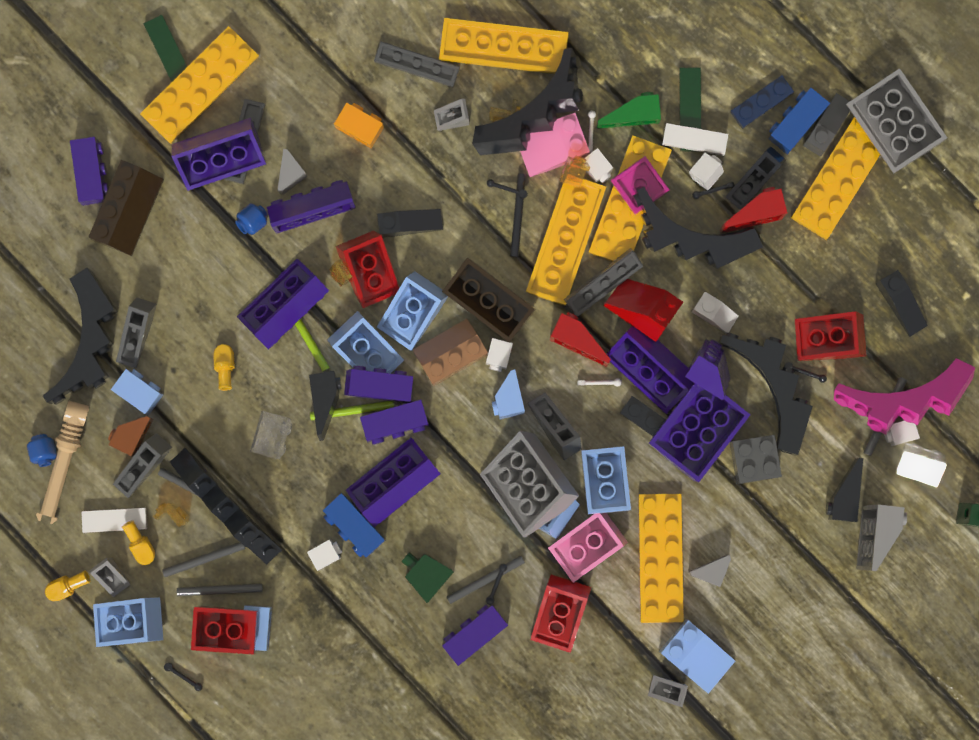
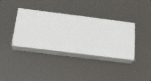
(695, 139)
(113, 519)

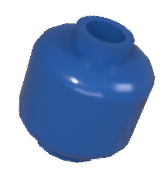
(251, 219)
(41, 450)

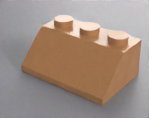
(450, 352)

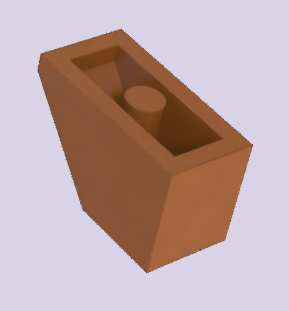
(130, 435)

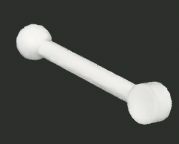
(592, 114)
(617, 382)

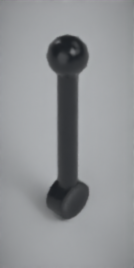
(522, 193)
(696, 195)
(822, 378)
(490, 599)
(169, 667)

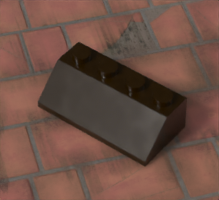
(126, 208)
(488, 300)

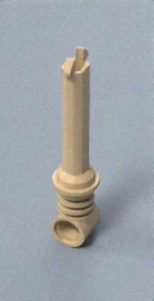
(67, 444)

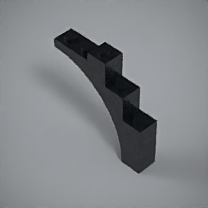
(514, 131)
(720, 248)
(86, 367)
(792, 414)
(224, 507)

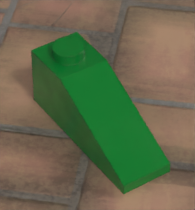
(638, 111)

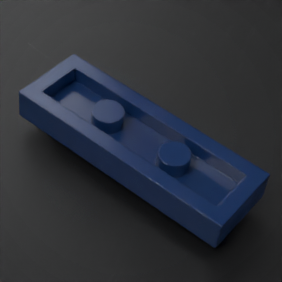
(762, 101)

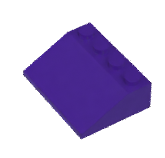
(698, 431)

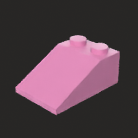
(551, 148)
(587, 545)

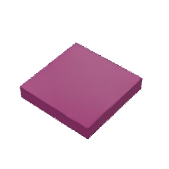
(639, 174)

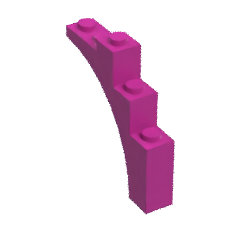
(911, 405)

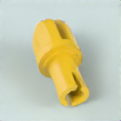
(224, 364)
(140, 545)
(65, 586)

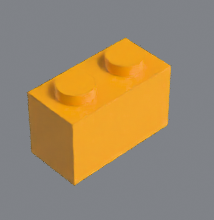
(359, 124)

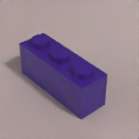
(89, 170)
(378, 384)
(394, 422)
(474, 634)

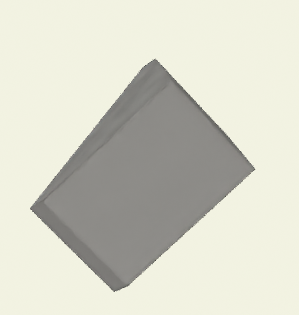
(452, 115)
(290, 173)
(713, 571)
(110, 576)
(668, 690)

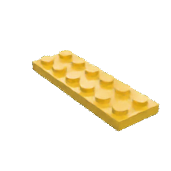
(502, 45)
(199, 85)
(837, 182)
(619, 226)
(565, 241)
(660, 558)

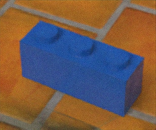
(798, 120)
(353, 526)

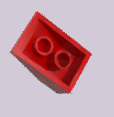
(763, 209)
(370, 268)
(644, 306)
(830, 336)
(575, 337)
(560, 613)
(224, 630)

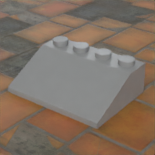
(896, 121)
(528, 483)
(878, 532)

